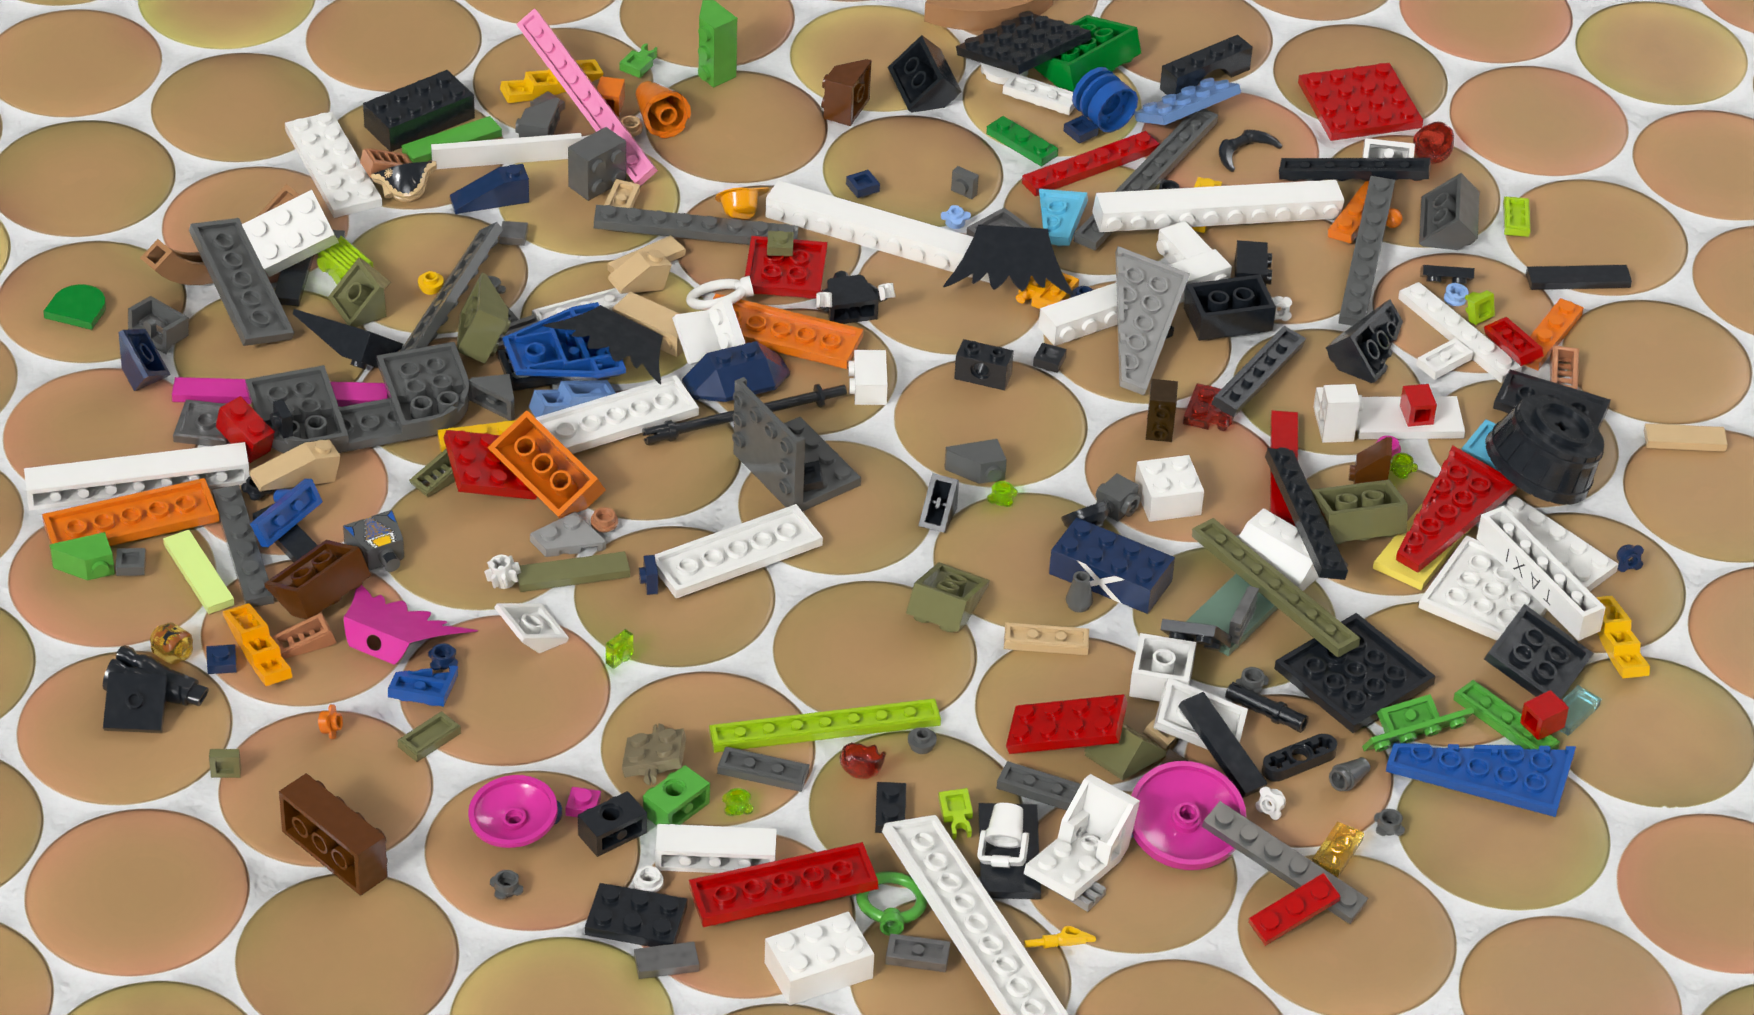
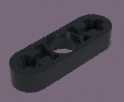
(1312, 748)

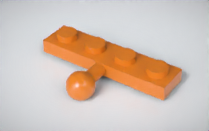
(1347, 224)

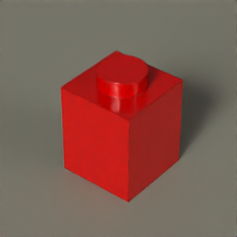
(1418, 405)
(1544, 715)

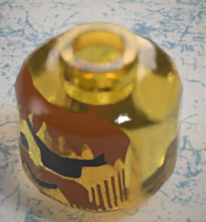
(171, 642)

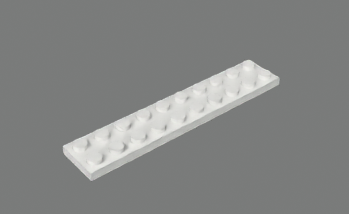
(971, 918)

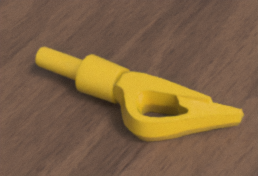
(1067, 937)

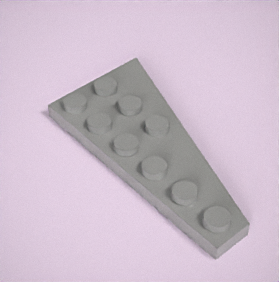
(1145, 309)

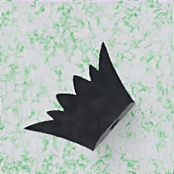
(1012, 253)
(619, 334)

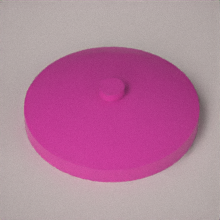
(1172, 812)

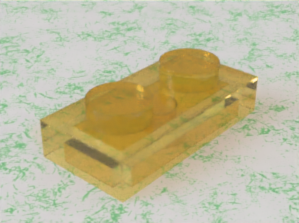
(1338, 848)

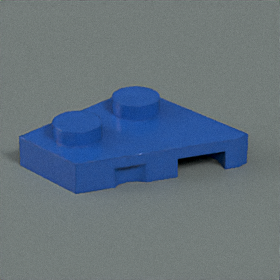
(423, 686)

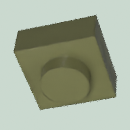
(780, 243)
(225, 763)

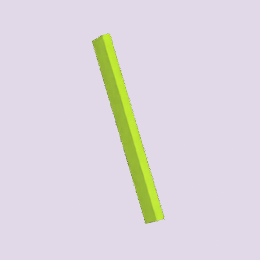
(825, 725)

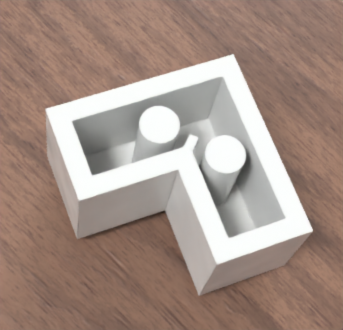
(1337, 412)

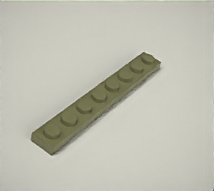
(1276, 587)

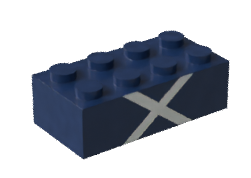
(1116, 565)

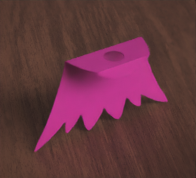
(391, 624)

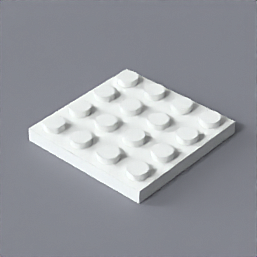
(1477, 591)

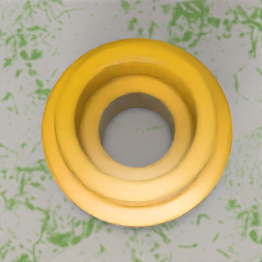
(430, 282)

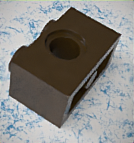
(1161, 410)

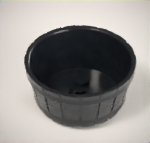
(1547, 449)

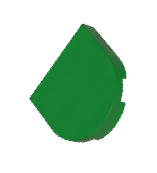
(77, 306)

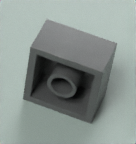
(596, 163)

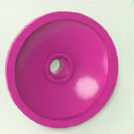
(513, 811)

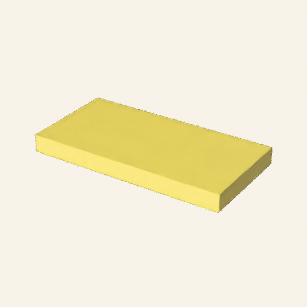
(1387, 562)

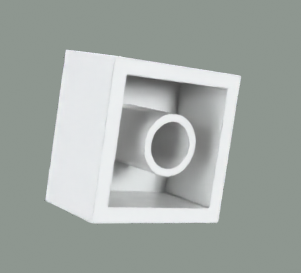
(1169, 488)
(1158, 660)

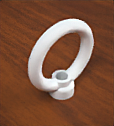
(742, 288)

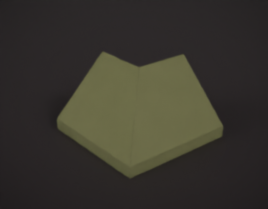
(360, 295)

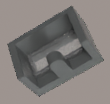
(161, 322)

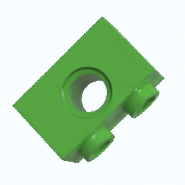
(676, 797)

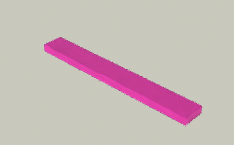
(225, 390)

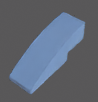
(568, 395)

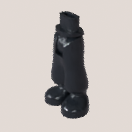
(179, 686)

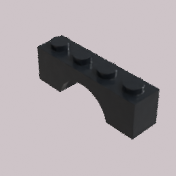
(1229, 55)

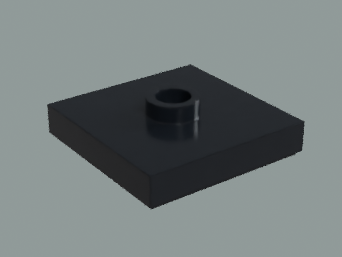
(135, 702)

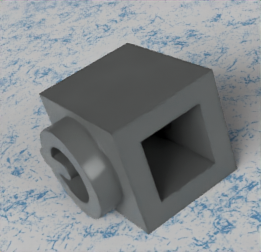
(1121, 496)

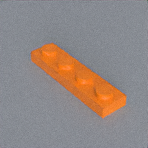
(1555, 328)

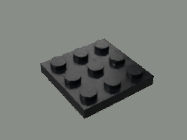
(1538, 654)

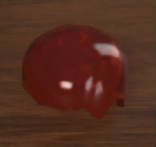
(861, 761)

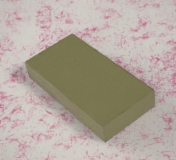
(429, 736)

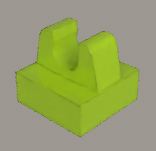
(1480, 306)

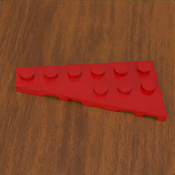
(1452, 507)

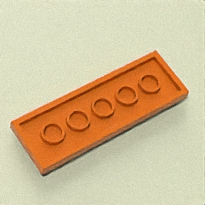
(797, 333)
(136, 514)

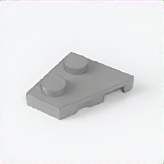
(566, 537)

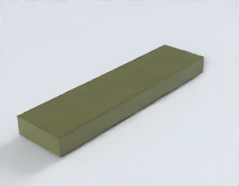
(573, 571)

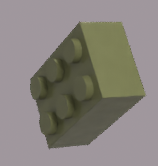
(1363, 510)

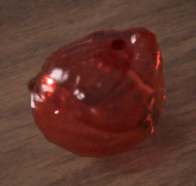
(1434, 142)

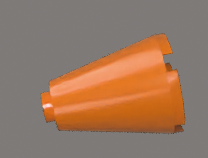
(662, 109)

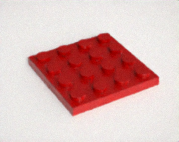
(1360, 101)

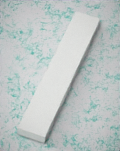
(503, 151)

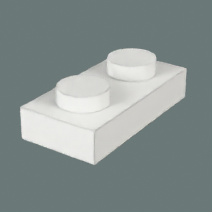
(1444, 358)

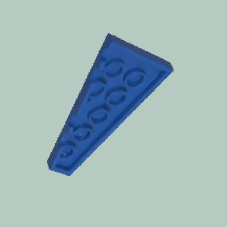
(1495, 772)

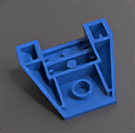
(557, 354)

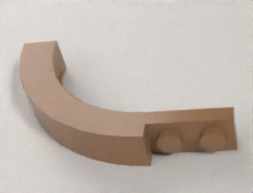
(979, 14)
(188, 266)

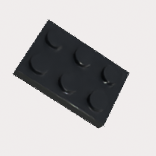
(635, 916)

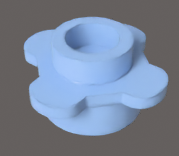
(955, 217)

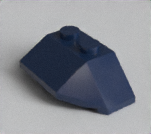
(716, 372)

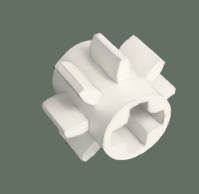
(502, 571)

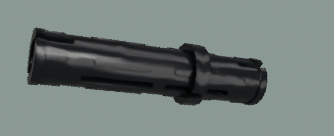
(1275, 711)

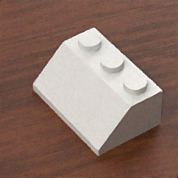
(1280, 546)

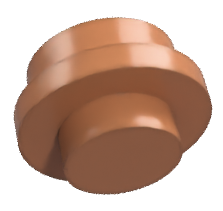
(604, 519)

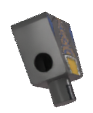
(378, 540)

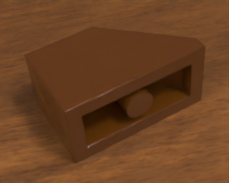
(1372, 463)

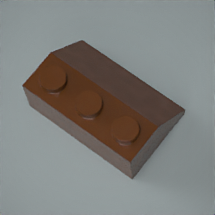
(319, 578)

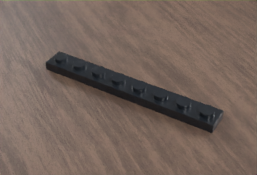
(1306, 514)

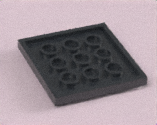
(1023, 42)
(1359, 681)

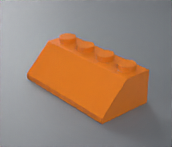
(546, 466)

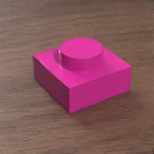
(581, 800)

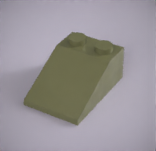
(482, 321)
(946, 597)

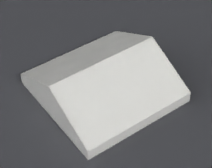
(532, 625)

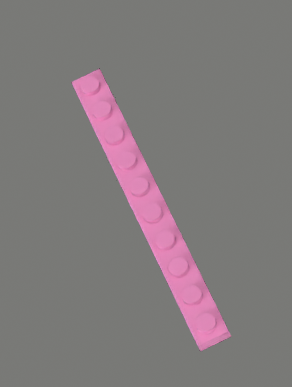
(583, 92)

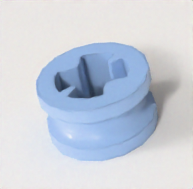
(1455, 294)

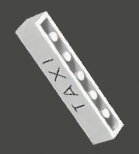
(1541, 573)

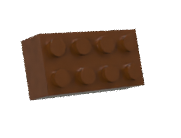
(333, 833)

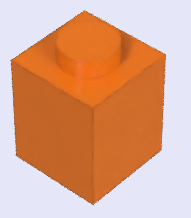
(613, 92)

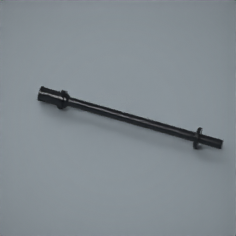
(671, 430)

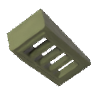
(439, 463)

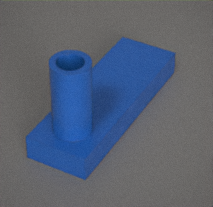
(286, 512)

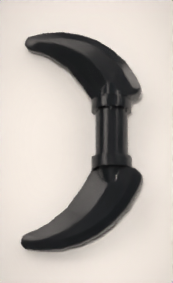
(1228, 147)

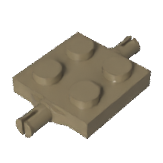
(654, 753)

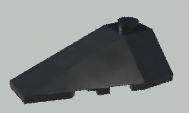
(349, 341)
(1367, 344)

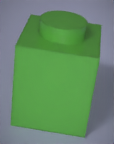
(84, 557)

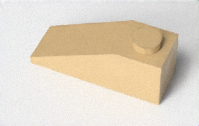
(309, 460)

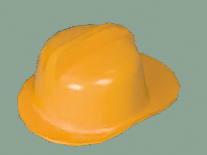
(740, 202)

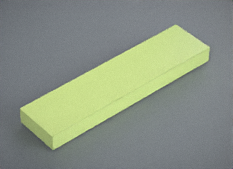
(198, 571)

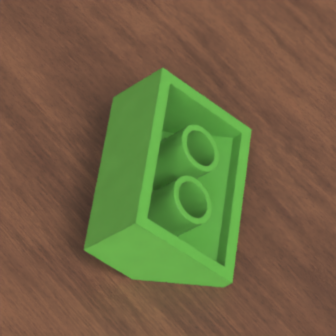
(717, 44)

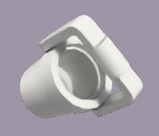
(1006, 832)

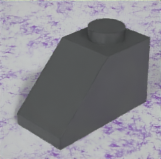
(539, 119)
(977, 461)

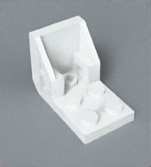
(1089, 839)

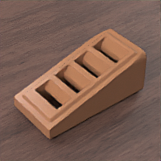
(378, 160)
(1567, 355)
(319, 637)

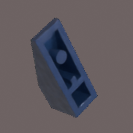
(496, 189)

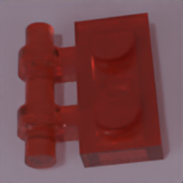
(1202, 413)

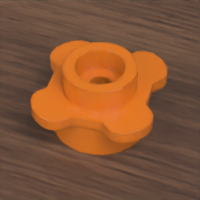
(330, 721)

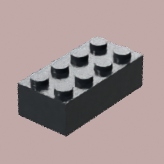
(418, 110)

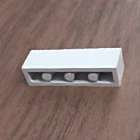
(712, 848)

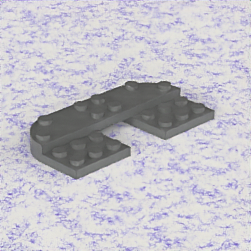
(424, 391)

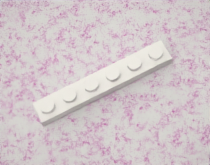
(1453, 326)

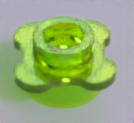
(1402, 465)
(1002, 494)
(737, 802)

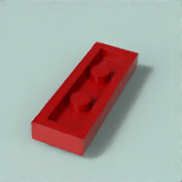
(1514, 341)
(1294, 909)

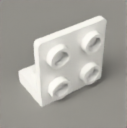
(708, 330)

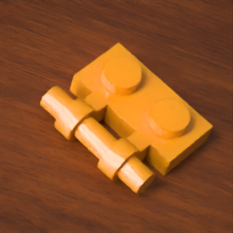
(1046, 296)

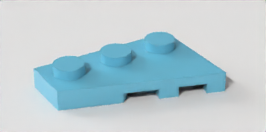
(1061, 213)

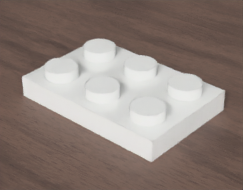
(1173, 722)

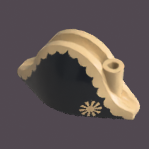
(405, 181)

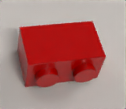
(241, 424)

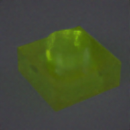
(619, 649)

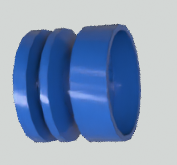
(1105, 99)

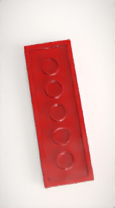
(783, 884)

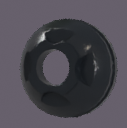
(1093, 514)

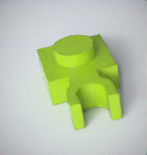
(957, 809)

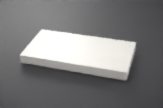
(1384, 418)

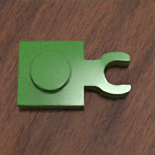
(638, 62)

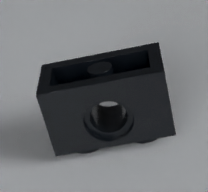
(983, 364)
(612, 823)

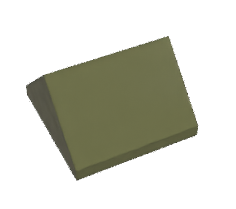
(1128, 756)

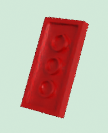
(1067, 724)

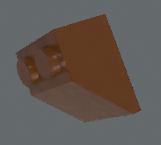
(846, 91)

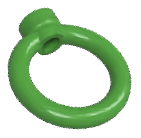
(891, 919)

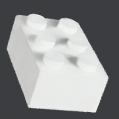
(290, 233)
(819, 958)

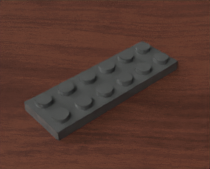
(241, 281)

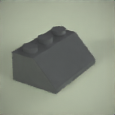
(1450, 215)

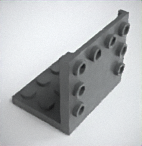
(779, 450)

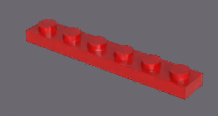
(1090, 163)

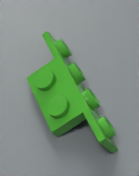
(1413, 718)

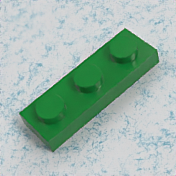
(1022, 141)

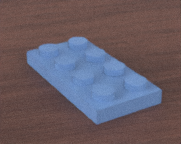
(1187, 102)

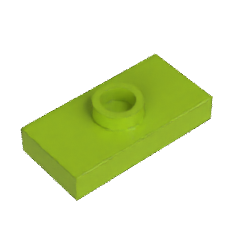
(1516, 216)

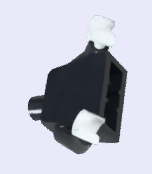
(852, 298)

